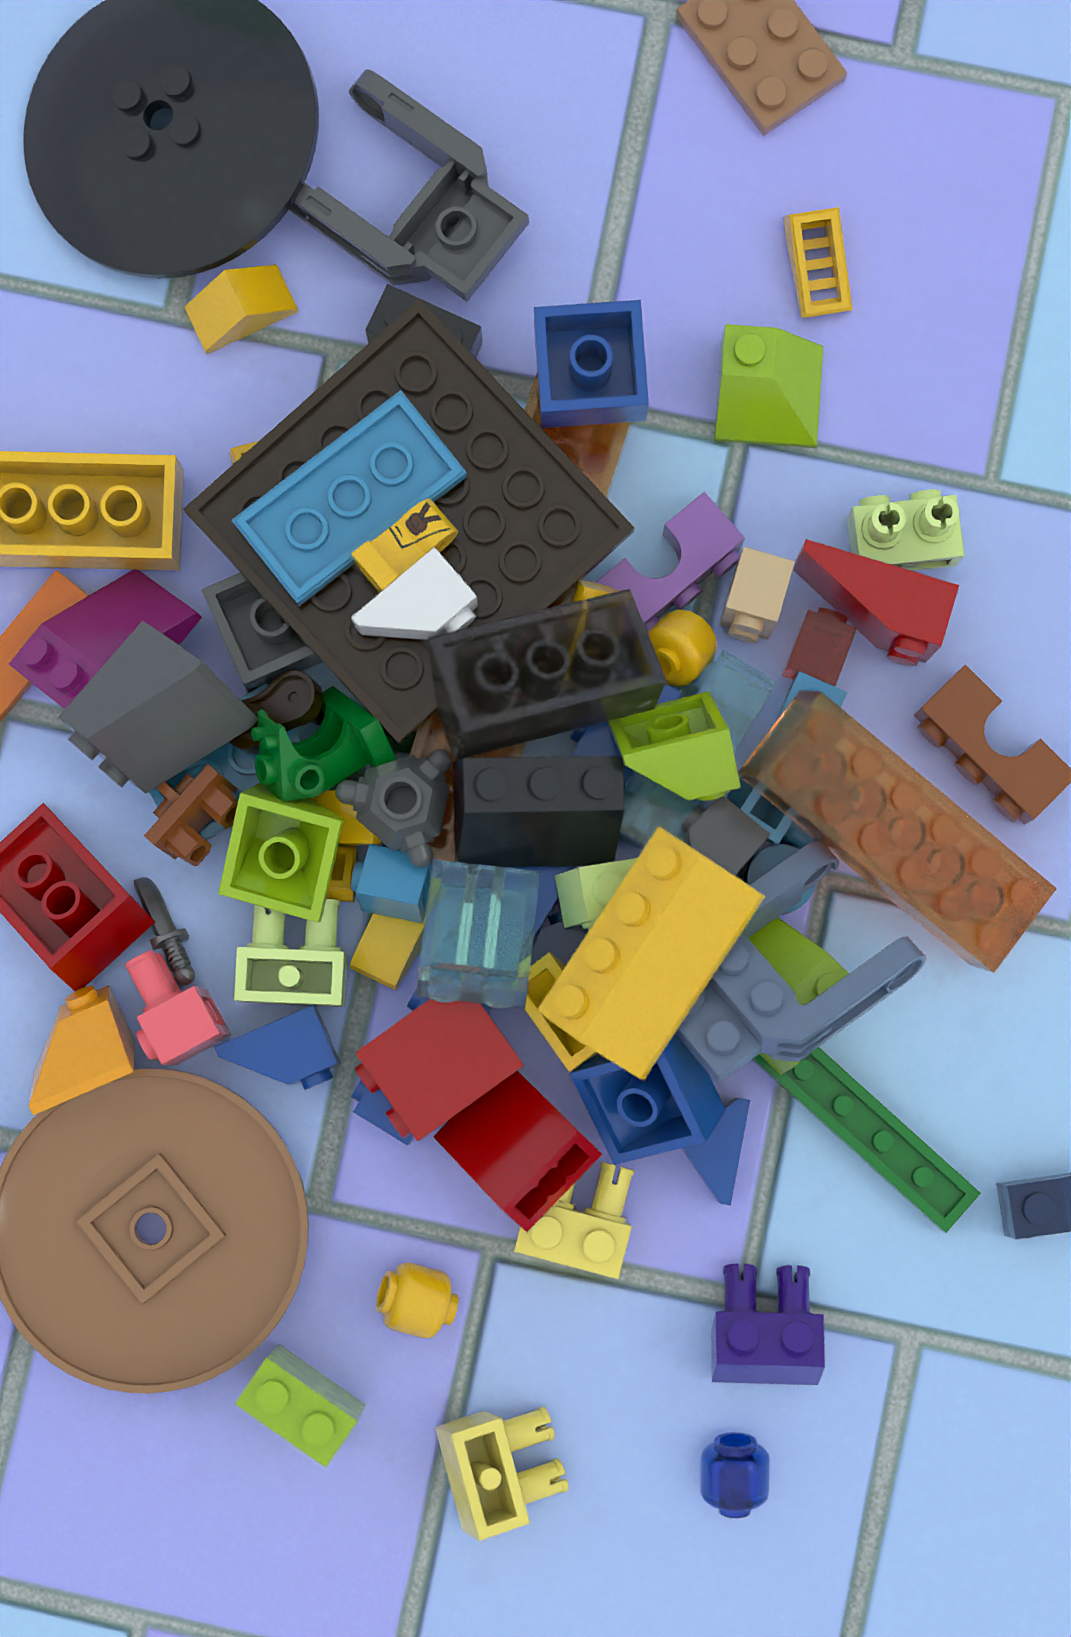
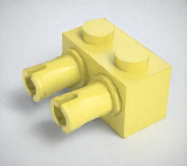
(587, 1238)
(483, 1473)

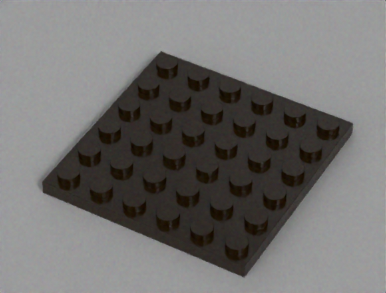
(521, 514)

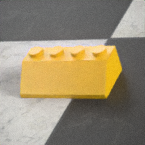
(650, 953)

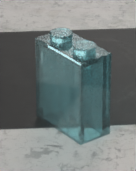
(478, 934)

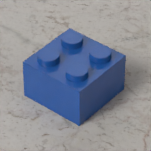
(591, 363)

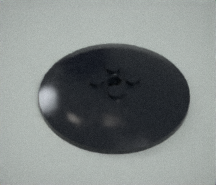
(208, 179)

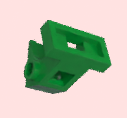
(339, 748)

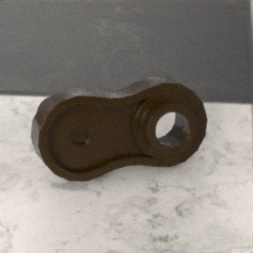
(288, 700)

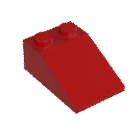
(885, 602)
(65, 900)

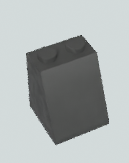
(153, 711)

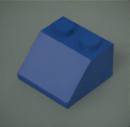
(654, 1115)

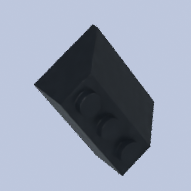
(537, 810)

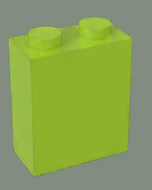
(301, 1405)

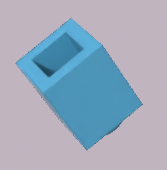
(391, 884)

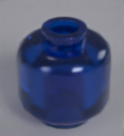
(735, 1474)

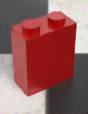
(436, 1064)
(518, 1149)

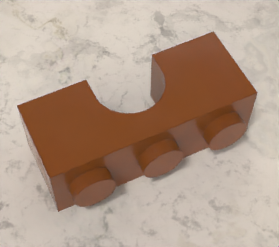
(1019, 783)

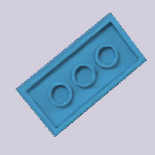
(348, 496)

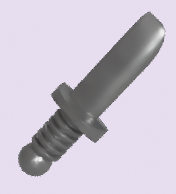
(165, 931)

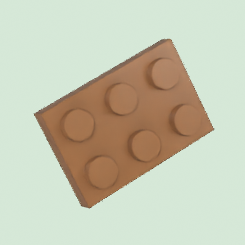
(763, 55)

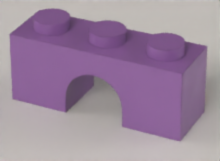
(703, 544)

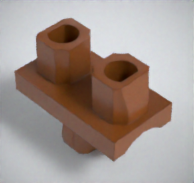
(188, 811)

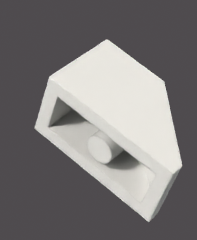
(420, 603)

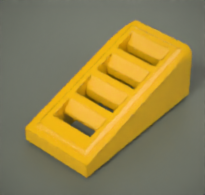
(834, 241)

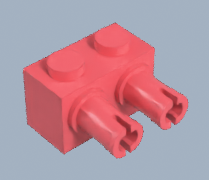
(174, 1021)

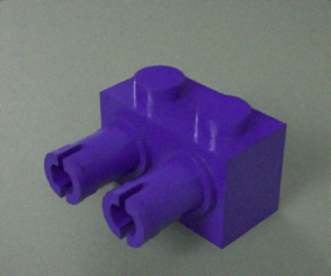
(763, 1345)

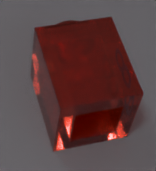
(820, 646)

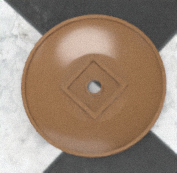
(135, 1309)

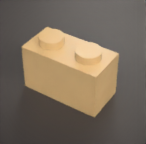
(756, 595)

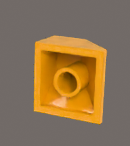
(83, 1050)

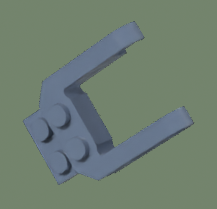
(755, 1011)

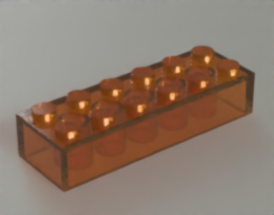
(896, 830)

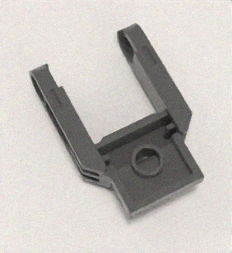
(452, 226)

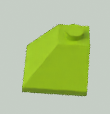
(768, 387)
(680, 747)
(281, 853)

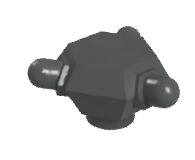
(402, 802)

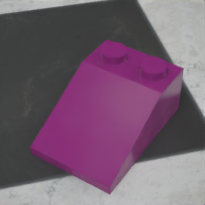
(82, 638)

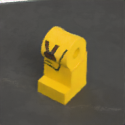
(404, 544)

